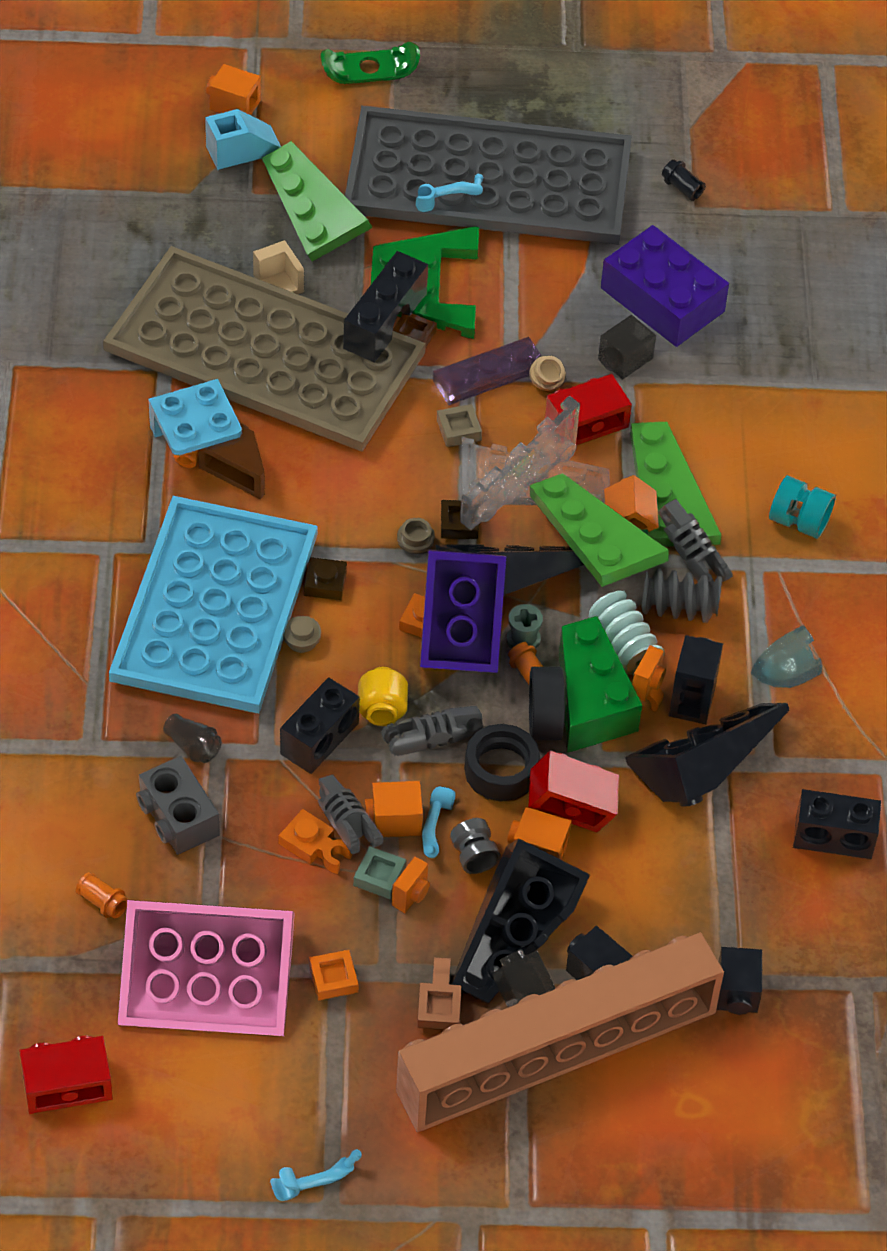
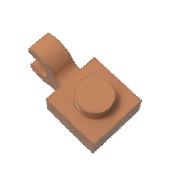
(439, 1001)

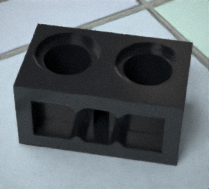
(695, 679)
(319, 725)
(837, 824)

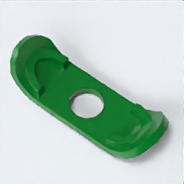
(392, 63)

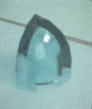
(788, 661)

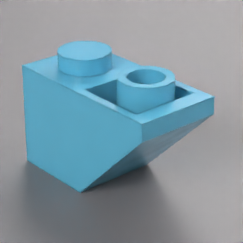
(238, 138)

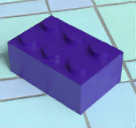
(664, 285)
(463, 611)

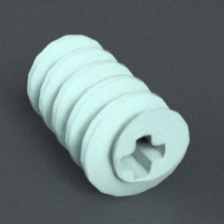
(624, 628)

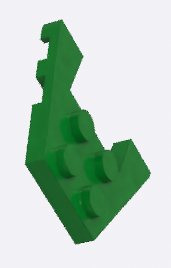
(430, 249)

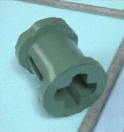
(525, 625)

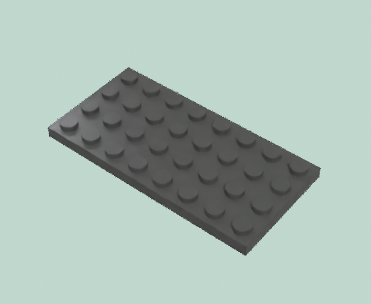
(532, 174)

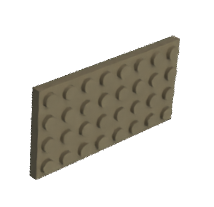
(262, 346)

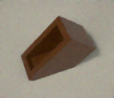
(236, 463)

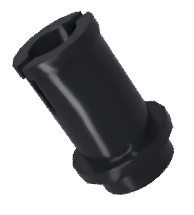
(684, 180)

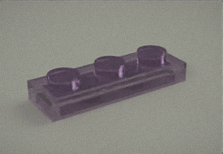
(486, 371)

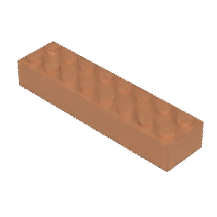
(558, 1031)

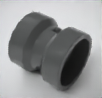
(474, 843)

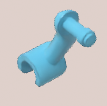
(427, 193)
(440, 798)
(289, 1187)

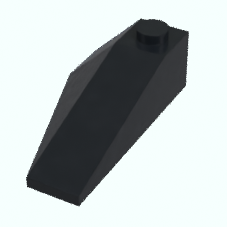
(523, 563)
(701, 762)
(519, 911)

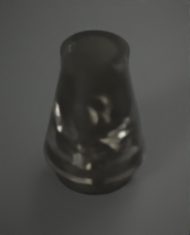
(194, 738)

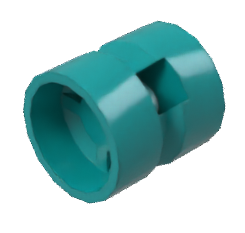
(814, 511)

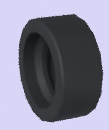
(546, 703)
(498, 737)

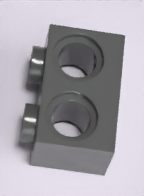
(185, 802)

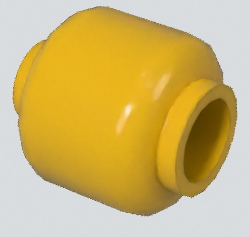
(383, 696)

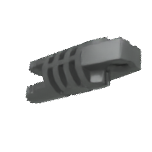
(692, 542)
(432, 730)
(347, 814)

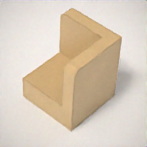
(279, 267)

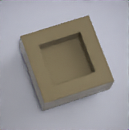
(458, 423)

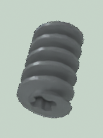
(681, 595)

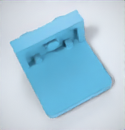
(194, 417)

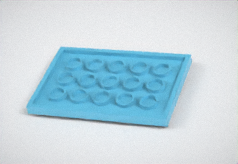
(214, 604)

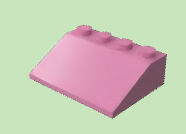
(206, 968)

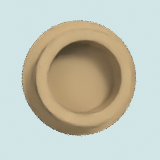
(547, 373)

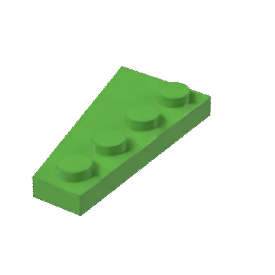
(314, 204)
(664, 468)
(595, 532)

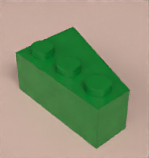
(596, 687)

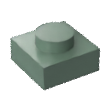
(379, 872)

